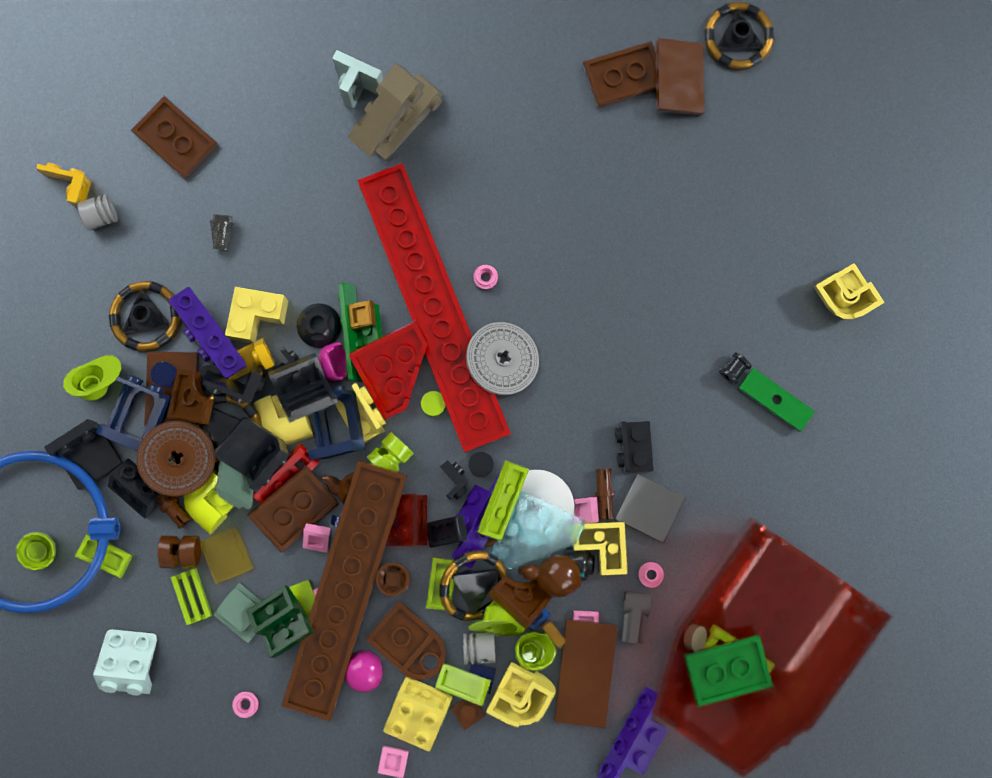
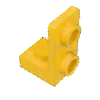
(79, 186)
(255, 352)

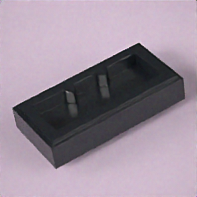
(446, 531)

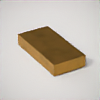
(553, 633)

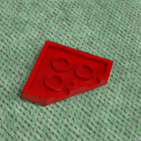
(391, 367)

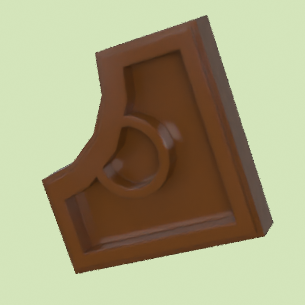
(188, 400)
(520, 600)

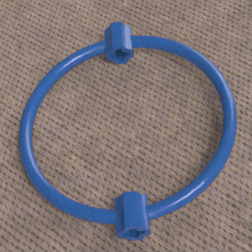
(99, 529)

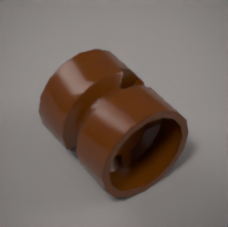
(188, 552)
(393, 579)

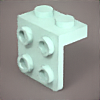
(125, 662)

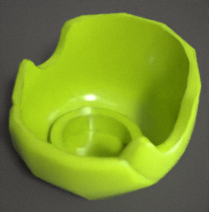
(36, 550)
(535, 651)

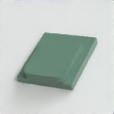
(233, 487)
(233, 611)

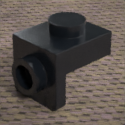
(455, 473)

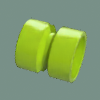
(391, 453)

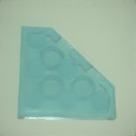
(536, 532)

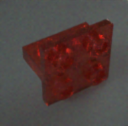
(410, 522)

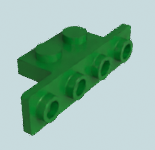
(355, 338)

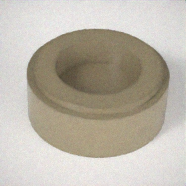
(695, 637)

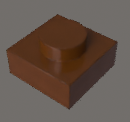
(467, 713)

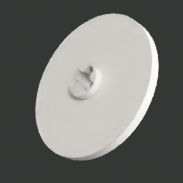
(550, 489)

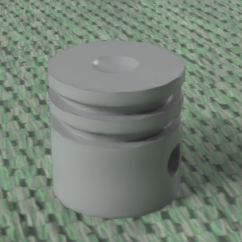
(97, 212)
(479, 648)

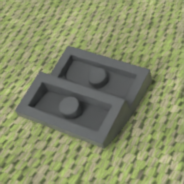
(650, 508)

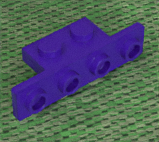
(206, 333)
(473, 512)
(636, 741)

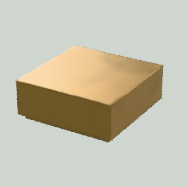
(362, 314)

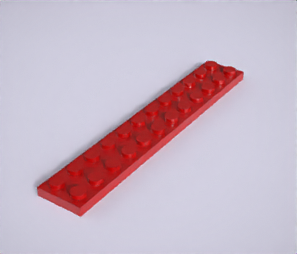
(432, 303)

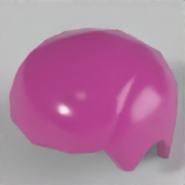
(333, 362)
(364, 671)

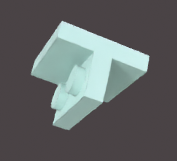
(355, 77)

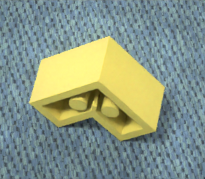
(249, 309)
(611, 546)

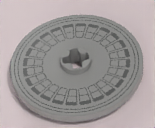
(484, 361)

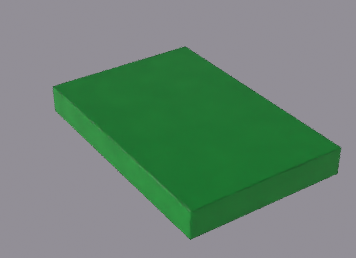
(728, 670)

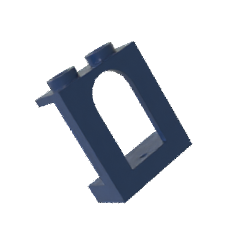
(129, 390)
(321, 430)

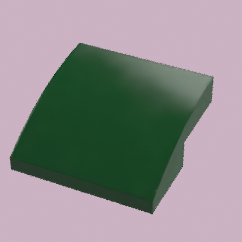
(280, 621)

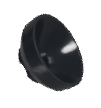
(324, 336)

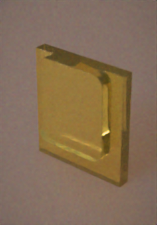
(226, 555)

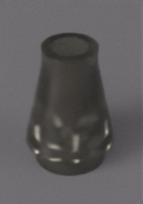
(221, 231)

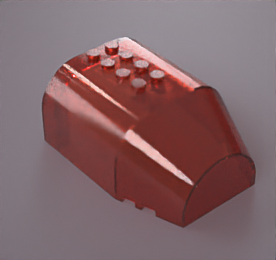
(807, 625)

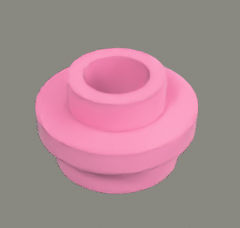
(485, 269)
(642, 574)
(237, 704)

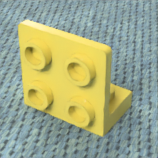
(370, 418)
(417, 713)

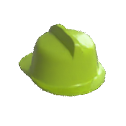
(93, 378)
(499, 622)

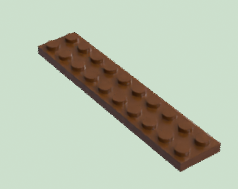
(344, 590)

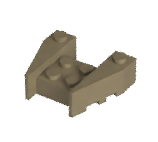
(396, 112)

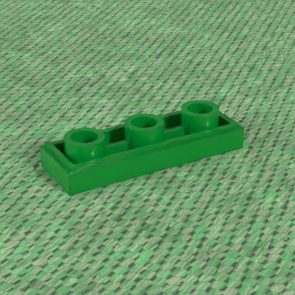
(789, 407)

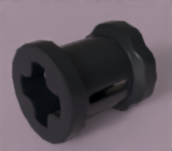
(735, 368)

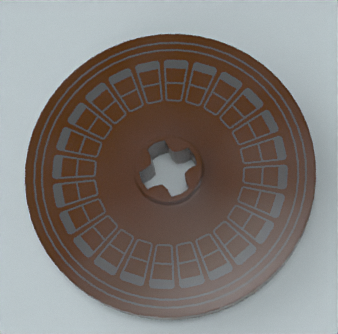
(157, 451)

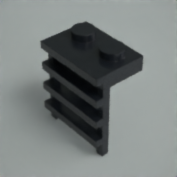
(302, 387)

